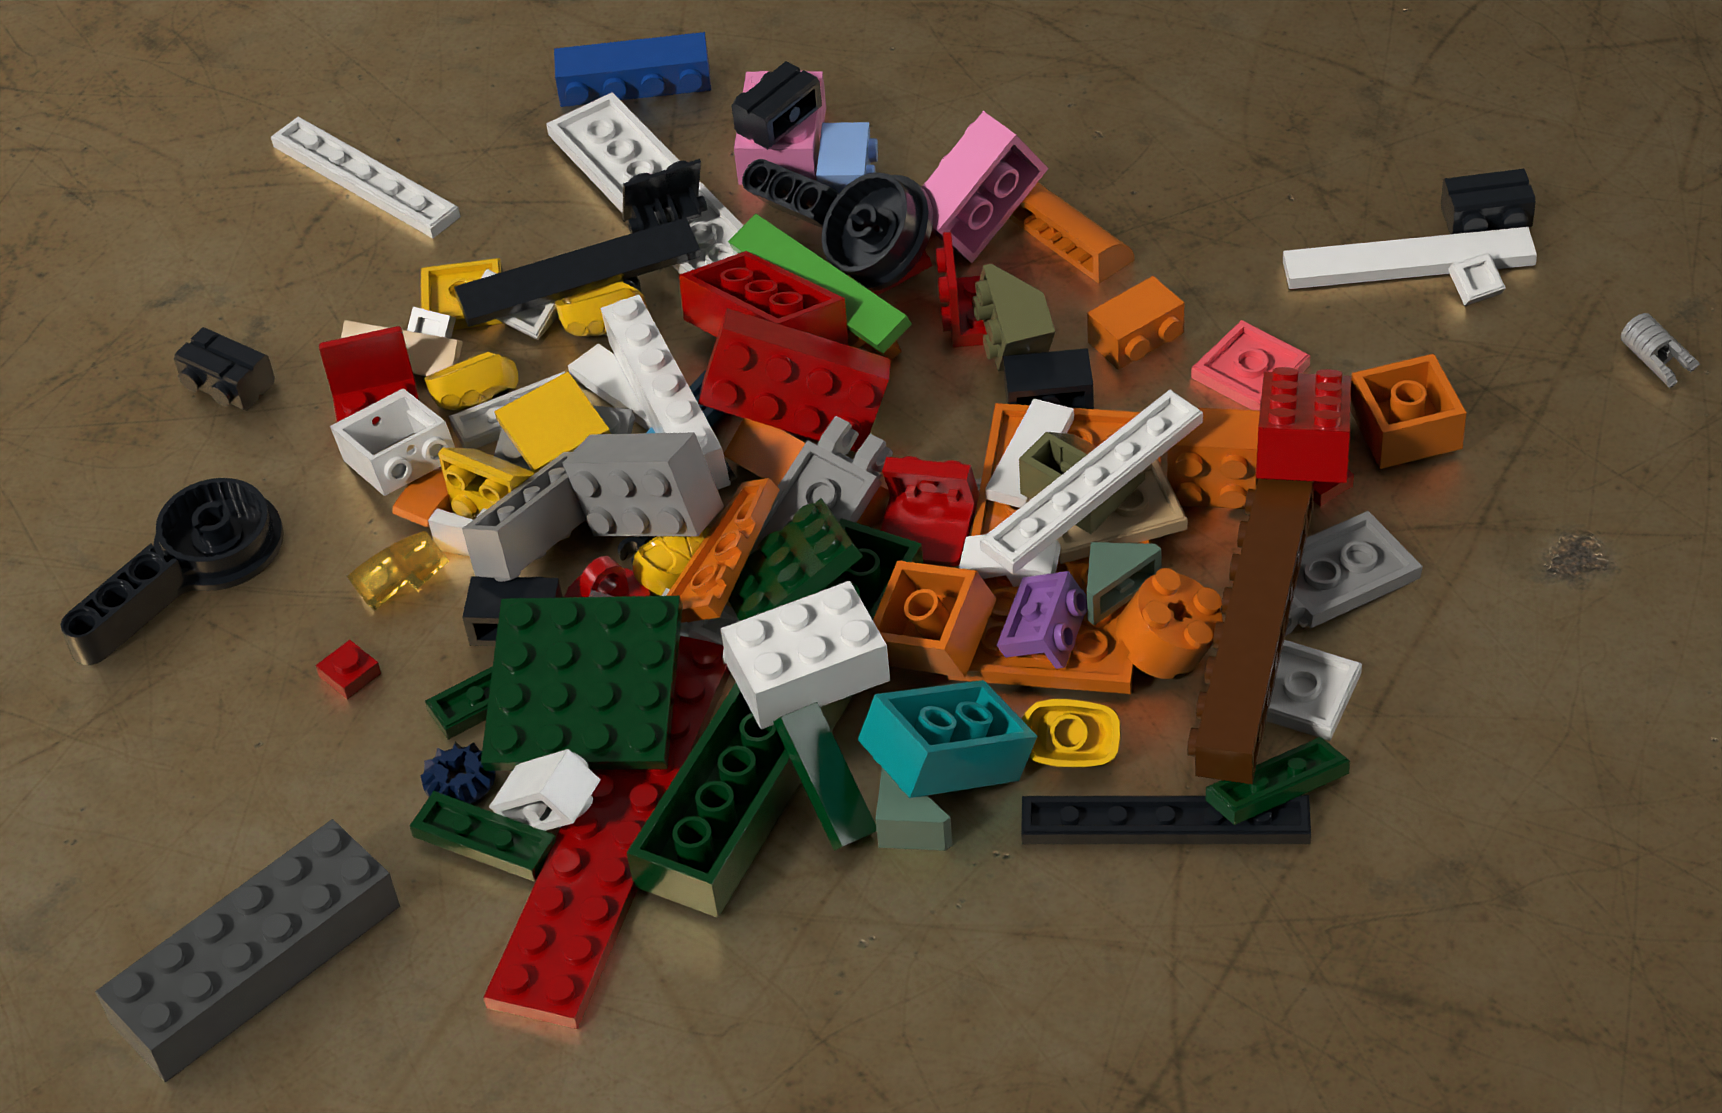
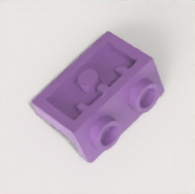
(1044, 618)

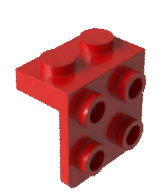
(931, 505)

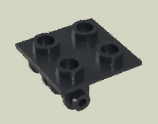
(660, 191)

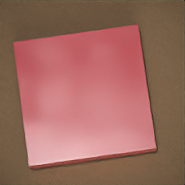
(1239, 362)

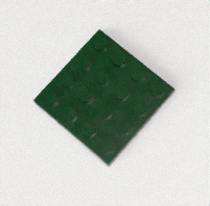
(584, 681)

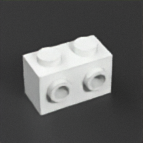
(547, 791)

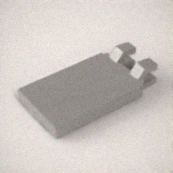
(830, 475)
(1348, 569)

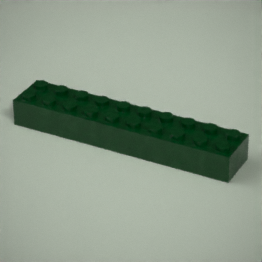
(741, 774)

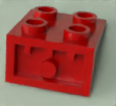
(958, 292)
(367, 369)

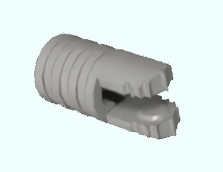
(1656, 347)

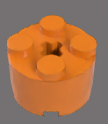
(1169, 624)

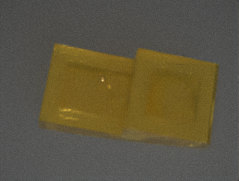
(408, 560)

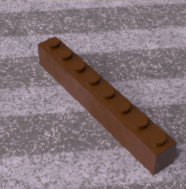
(1253, 631)

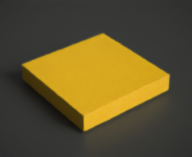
(439, 290)
(550, 421)

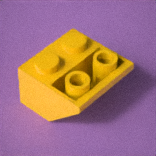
(477, 479)

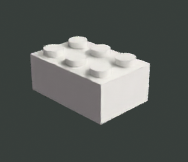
(806, 653)

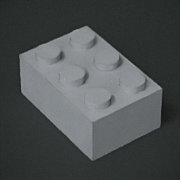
(643, 484)

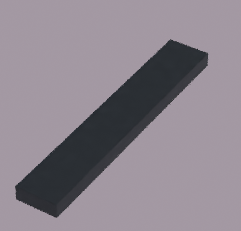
(577, 272)
(1157, 821)

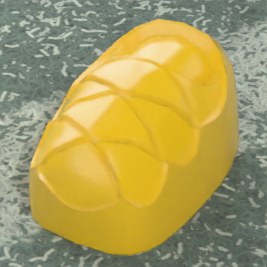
(582, 312)
(472, 381)
(664, 559)
(1073, 732)

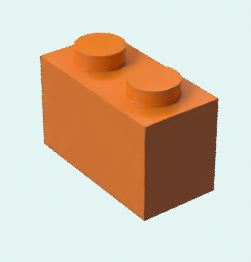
(1135, 322)

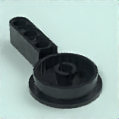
(849, 219)
(204, 541)

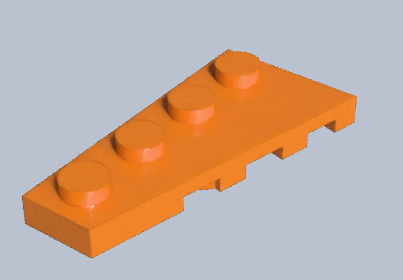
(724, 551)

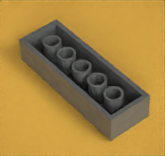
(248, 949)

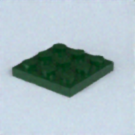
(794, 562)

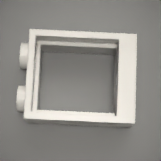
(398, 418)

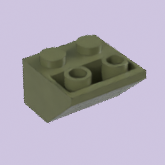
(1012, 314)
(1051, 458)

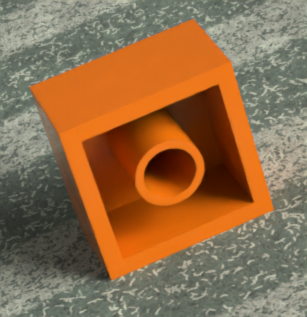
(1407, 411)
(1216, 460)
(933, 617)

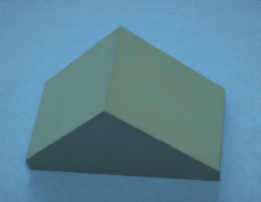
(1117, 574)
(910, 821)

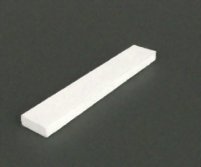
(366, 177)
(1405, 257)
(1091, 481)

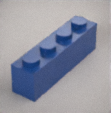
(632, 69)

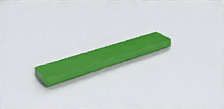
(866, 312)

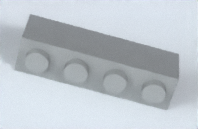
(524, 523)

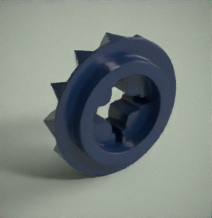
(464, 787)

